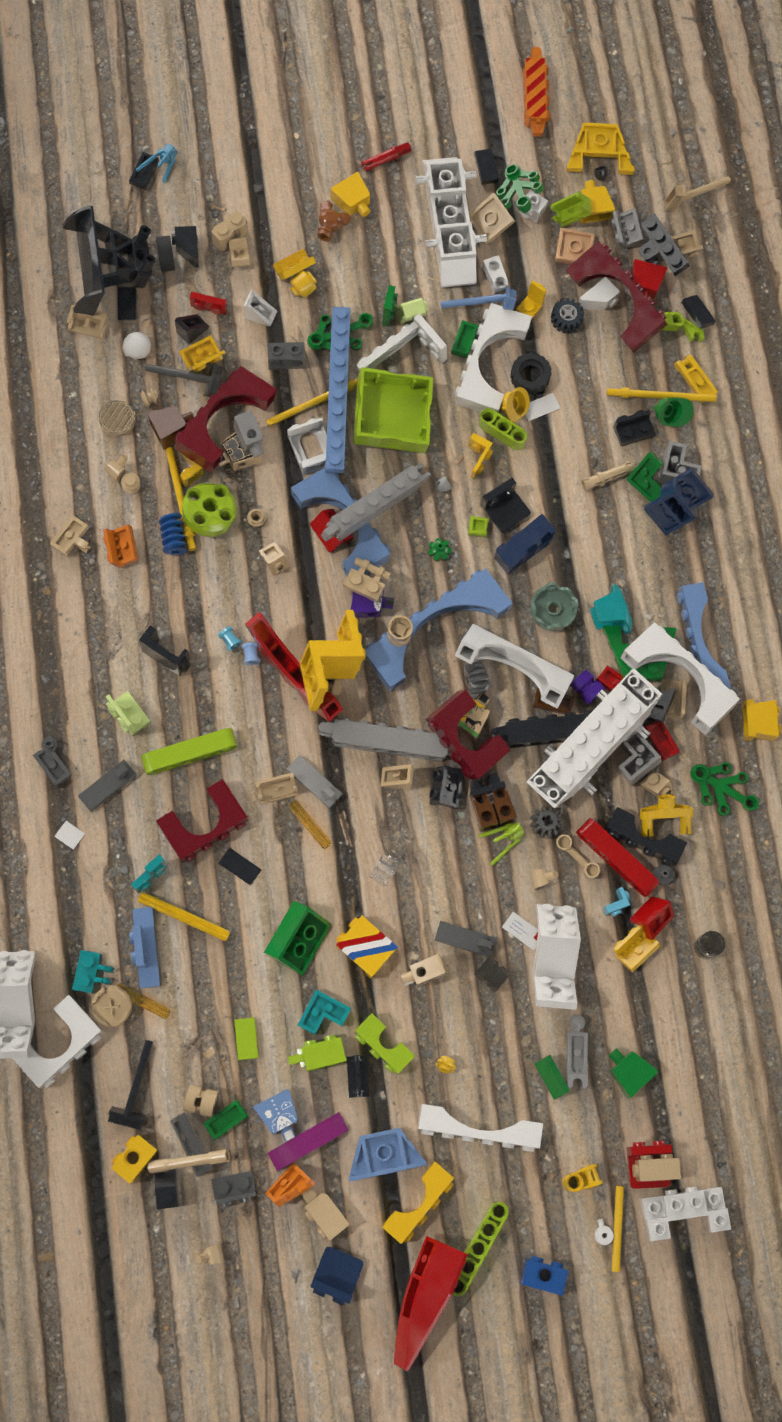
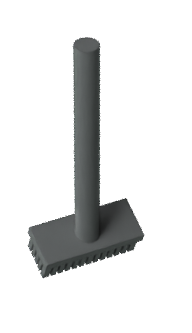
(213, 379)

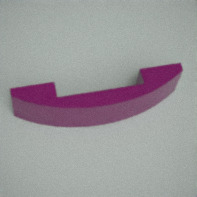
(307, 1141)

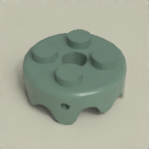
(553, 595)

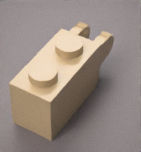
(325, 1214)

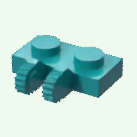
(87, 972)

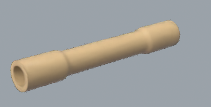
(212, 1157)

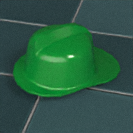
(674, 411)

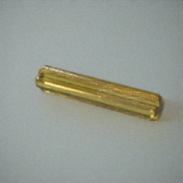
(310, 824)
(146, 1002)

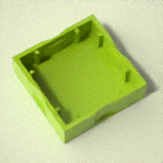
(393, 410)

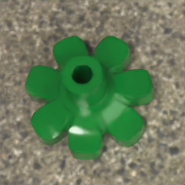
(439, 549)

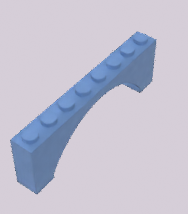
(477, 594)

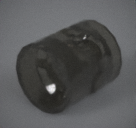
(709, 945)
(492, 973)

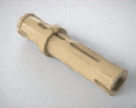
(601, 478)

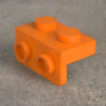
(120, 546)

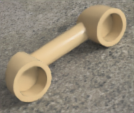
(564, 843)

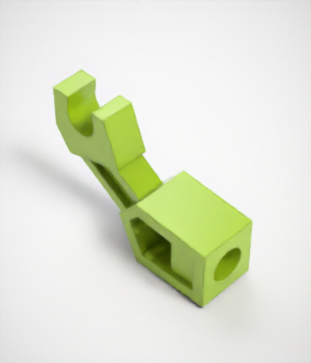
(690, 328)

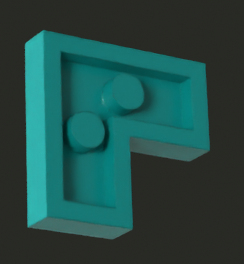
(153, 869)
(320, 1007)

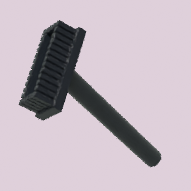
(126, 1116)

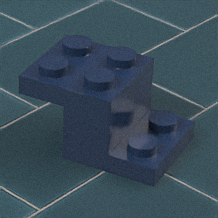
(678, 501)

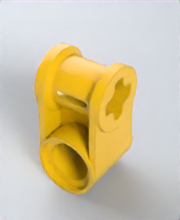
(586, 1178)

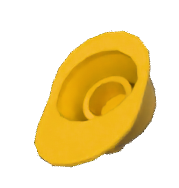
(516, 403)

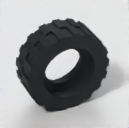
(537, 361)

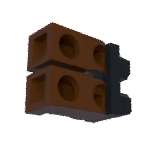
(491, 797)

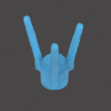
(166, 155)

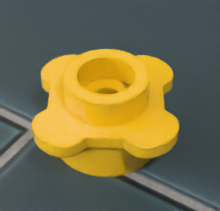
(446, 1065)

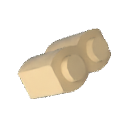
(232, 228)

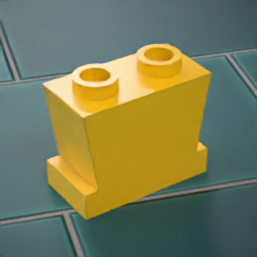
(760, 720)

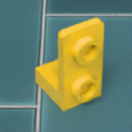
(534, 301)
(479, 445)
(190, 474)

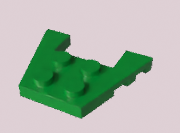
(651, 671)

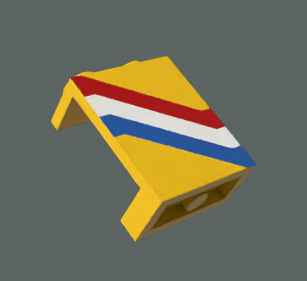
(366, 945)

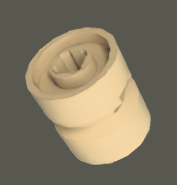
(399, 631)
(207, 1104)

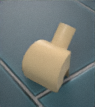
(116, 467)
(542, 877)
(211, 1255)

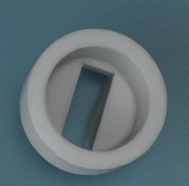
(443, 485)

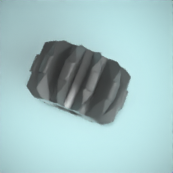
(476, 678)
(539, 818)

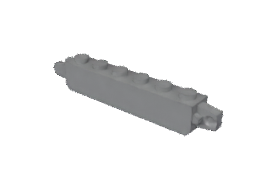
(375, 503)
(384, 739)

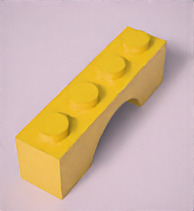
(435, 1182)

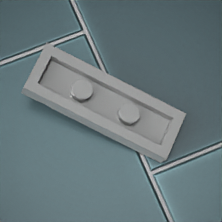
(314, 781)

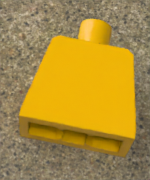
(352, 195)
(601, 203)

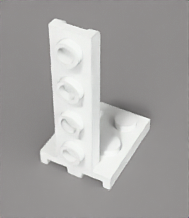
(419, 327)

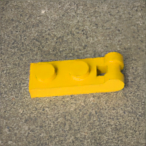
(695, 376)

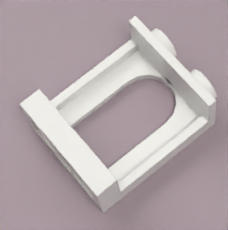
(294, 434)

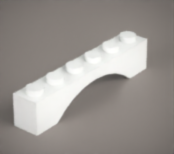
(437, 1120)

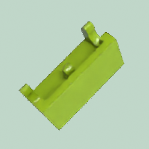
(571, 209)

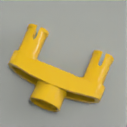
(666, 809)

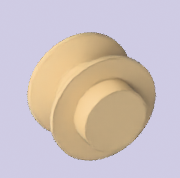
(150, 397)
(130, 483)

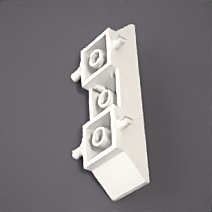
(450, 221)
(595, 739)

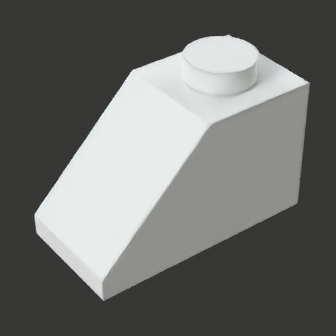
(600, 296)

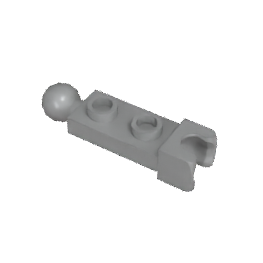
(577, 1053)

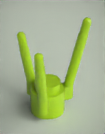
(511, 832)

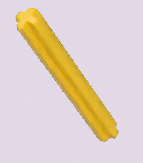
(183, 916)

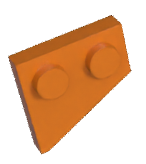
(289, 1185)

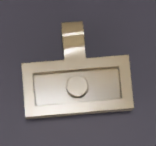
(70, 536)

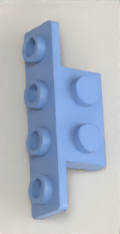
(145, 947)

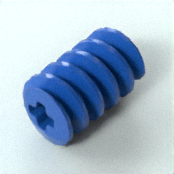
(171, 534)

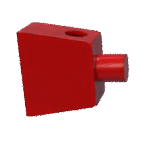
(648, 276)

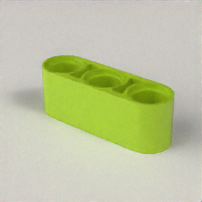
(498, 421)

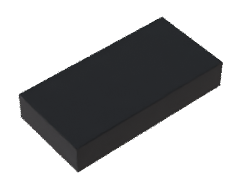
(486, 166)
(142, 178)
(698, 311)

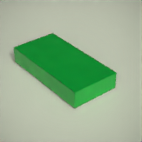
(464, 339)
(552, 1077)
(225, 1119)

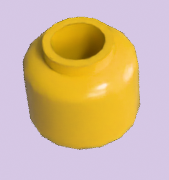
(303, 284)

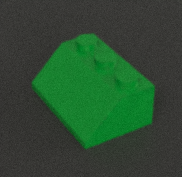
(298, 938)

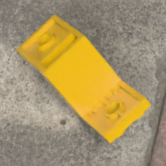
(332, 659)

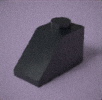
(186, 243)
(166, 1189)

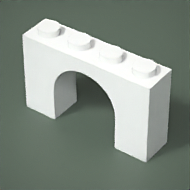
(83, 1032)

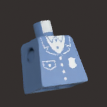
(278, 1114)

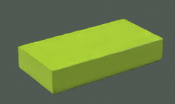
(246, 1038)

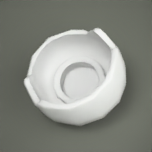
(136, 345)

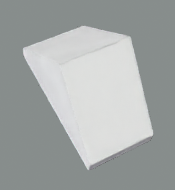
(258, 309)

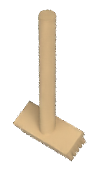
(679, 193)

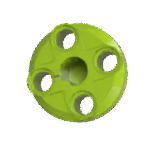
(209, 509)

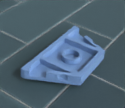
(384, 1154)

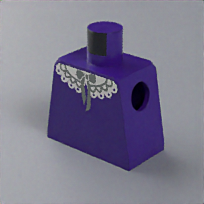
(367, 608)

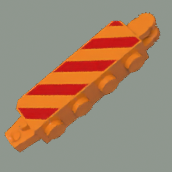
(535, 93)

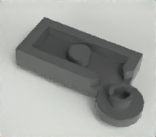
(51, 762)

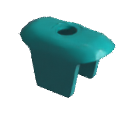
(612, 610)

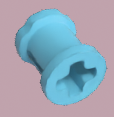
(230, 638)

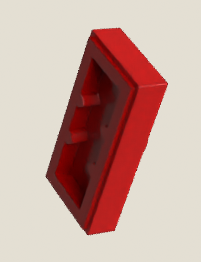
(662, 740)

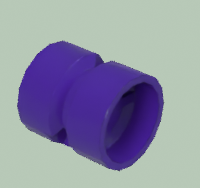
(587, 686)

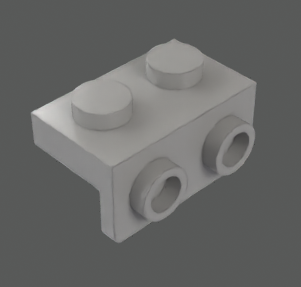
(628, 228)

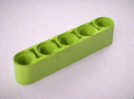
(189, 751)
(486, 1241)

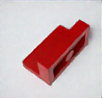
(319, 525)
(653, 916)

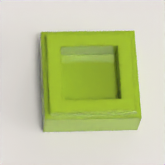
(478, 526)

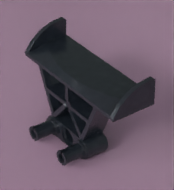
(135, 270)

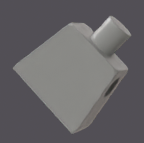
(246, 427)

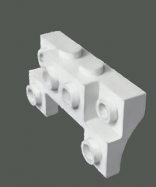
(684, 1205)

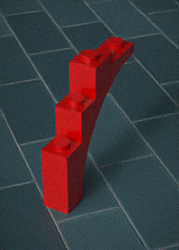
(288, 666)

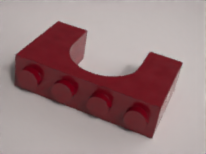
(445, 723)
(187, 844)

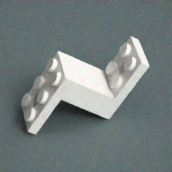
(556, 956)
(16, 1003)

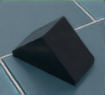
(190, 327)

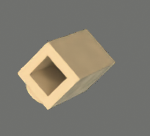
(656, 1169)

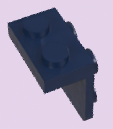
(336, 1275)

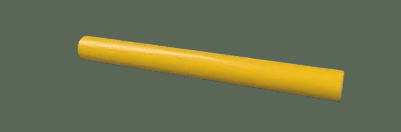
(618, 1214)

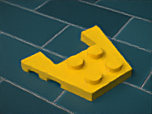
(600, 141)

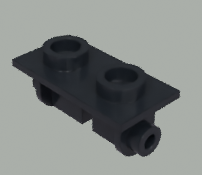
(357, 1076)

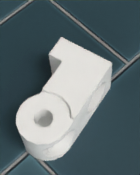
(495, 274)

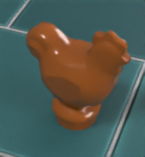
(330, 221)

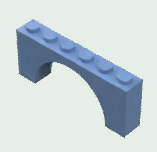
(327, 489)

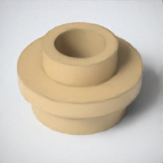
(253, 513)

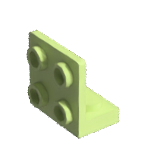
(129, 714)

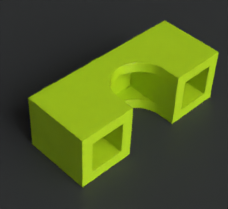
(395, 1058)

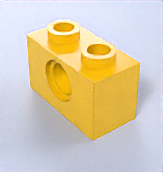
(145, 1152)

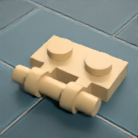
(363, 584)

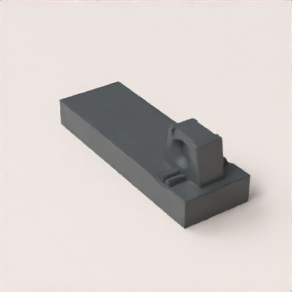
(107, 785)
(465, 939)
(189, 1141)

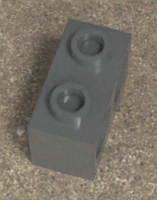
(286, 355)

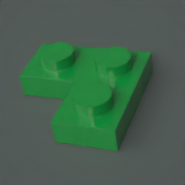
(389, 305)
(643, 475)

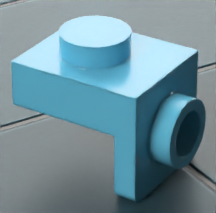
(616, 907)

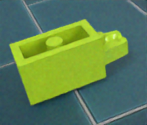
(319, 1054)

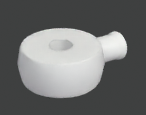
(603, 1229)

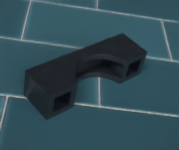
(623, 827)

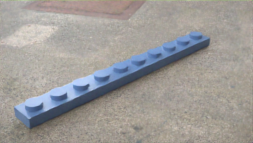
(338, 390)

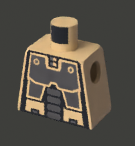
(235, 455)

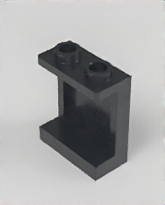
(150, 647)

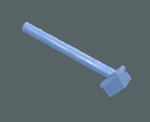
(508, 299)

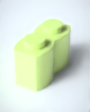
(408, 310)

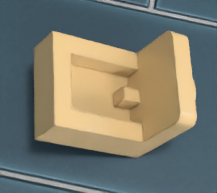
(239, 252)
(657, 784)

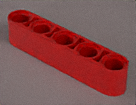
(617, 857)

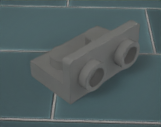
(233, 1188)

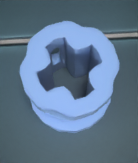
(251, 653)

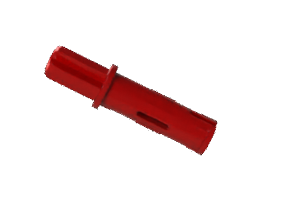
(384, 157)

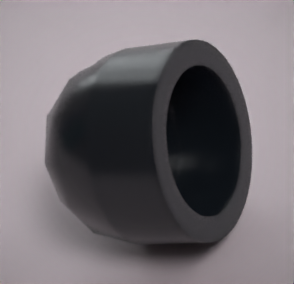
(601, 173)

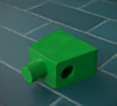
(630, 1072)

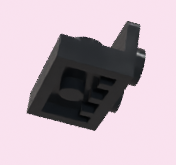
(633, 427)
(446, 787)

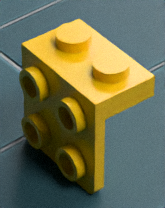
(200, 353)

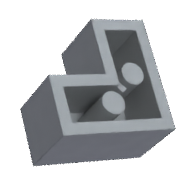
(674, 462)
(642, 758)

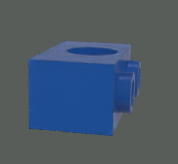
(555, 1282)

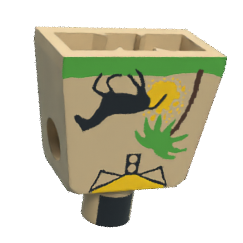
(474, 720)

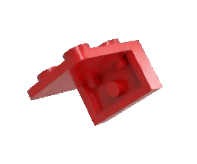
(639, 1149)

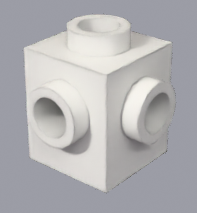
(537, 208)

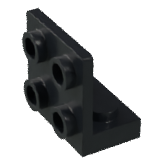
(504, 506)

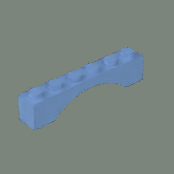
(693, 600)

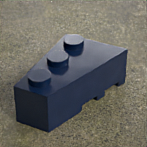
(525, 544)

